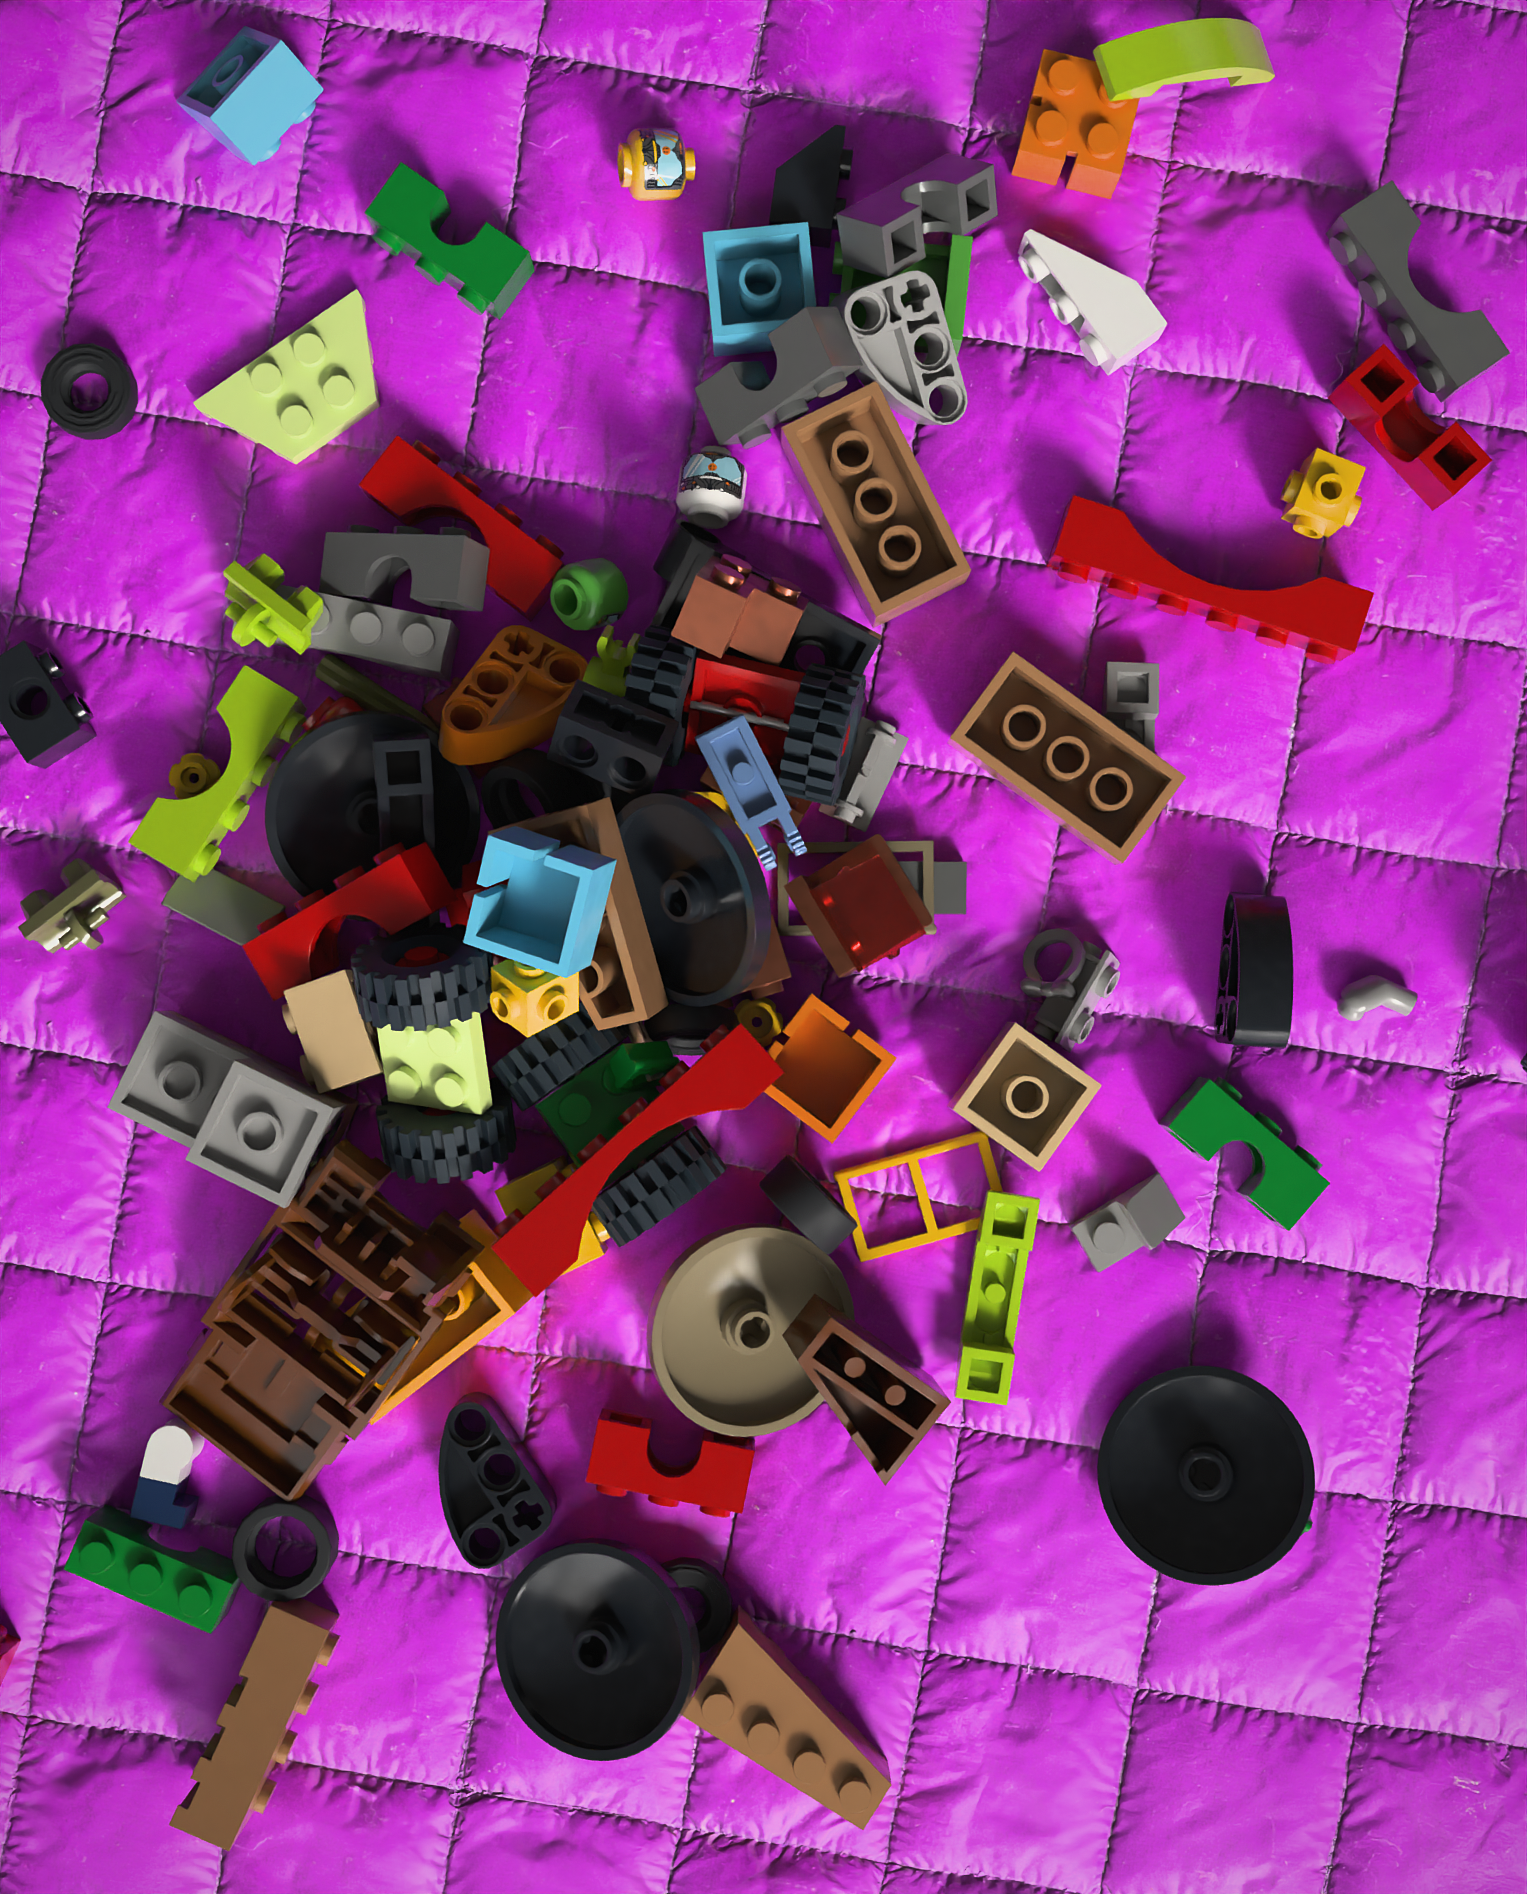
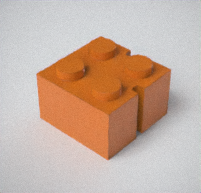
(1075, 119)
(825, 1068)

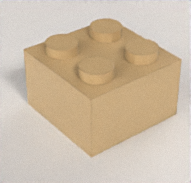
(333, 1035)
(1024, 1095)

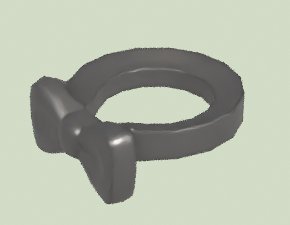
(1062, 986)

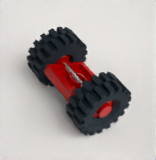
(798, 718)

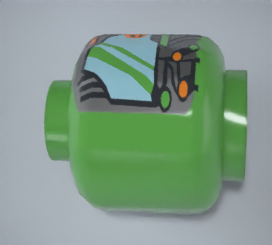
(589, 594)

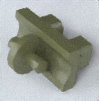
(74, 912)

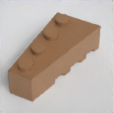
(624, 975)
(258, 1722)
(784, 1723)

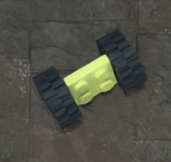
(427, 1004)

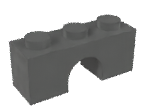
(888, 227)
(812, 362)
(444, 567)

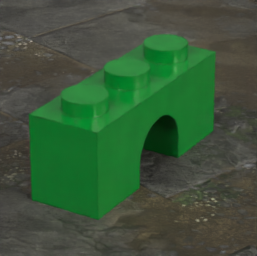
(484, 271)
(1281, 1179)
(125, 1559)

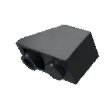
(809, 186)

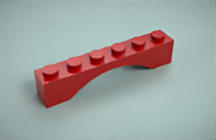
(1105, 547)
(550, 1234)

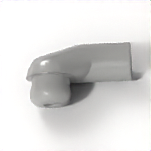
(1371, 993)

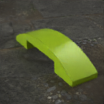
(1183, 53)
(995, 1296)

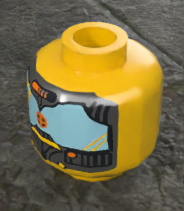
(655, 164)

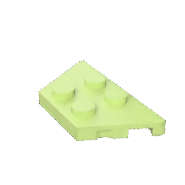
(302, 386)

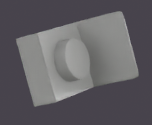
(1128, 1222)

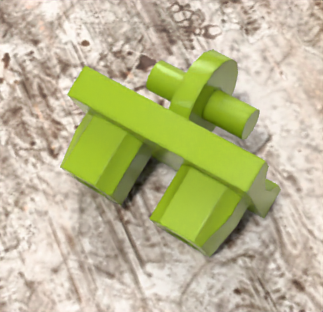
(264, 613)

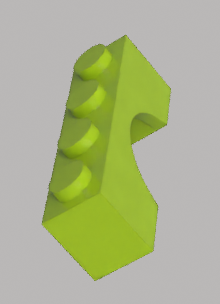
(189, 830)

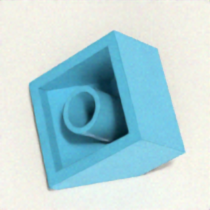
(251, 95)

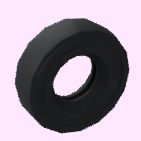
(66, 369)
(688, 1026)
(715, 1591)

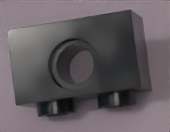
(62, 723)

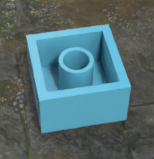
(756, 283)

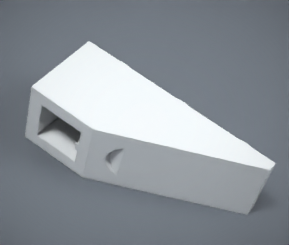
(1098, 302)

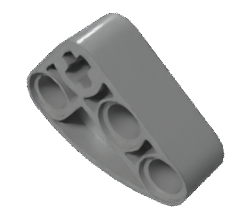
(889, 341)

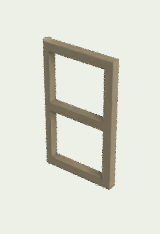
(783, 852)

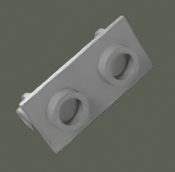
(869, 772)
(1073, 1018)

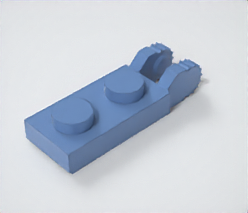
(748, 785)

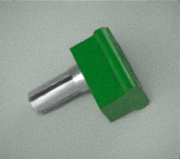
(642, 1060)

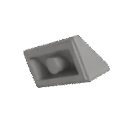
(222, 905)

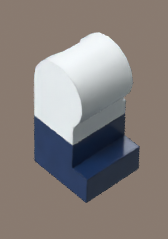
(165, 1476)

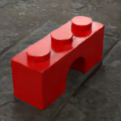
(1383, 409)
(625, 1462)

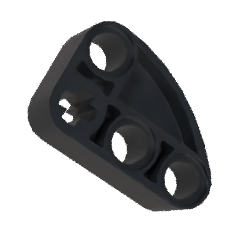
(1255, 972)
(481, 1498)

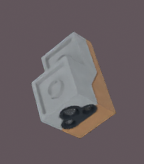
(230, 1107)

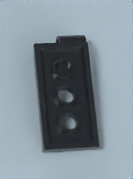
(841, 639)

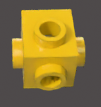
(1322, 494)
(531, 997)

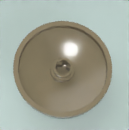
(722, 1325)

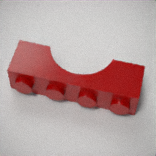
(415, 489)
(393, 895)

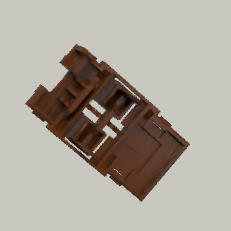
(267, 1390)

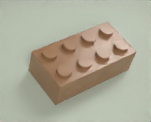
(874, 504)
(1066, 759)

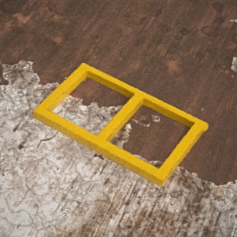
(933, 1233)

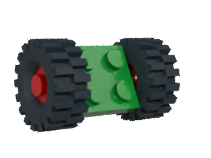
(591, 1107)

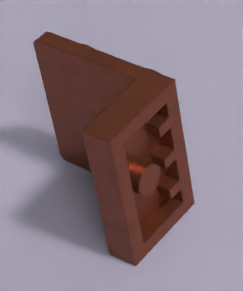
(800, 889)

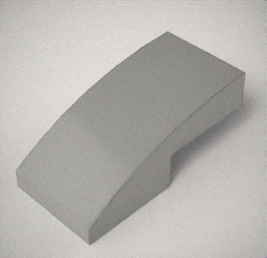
(1132, 699)

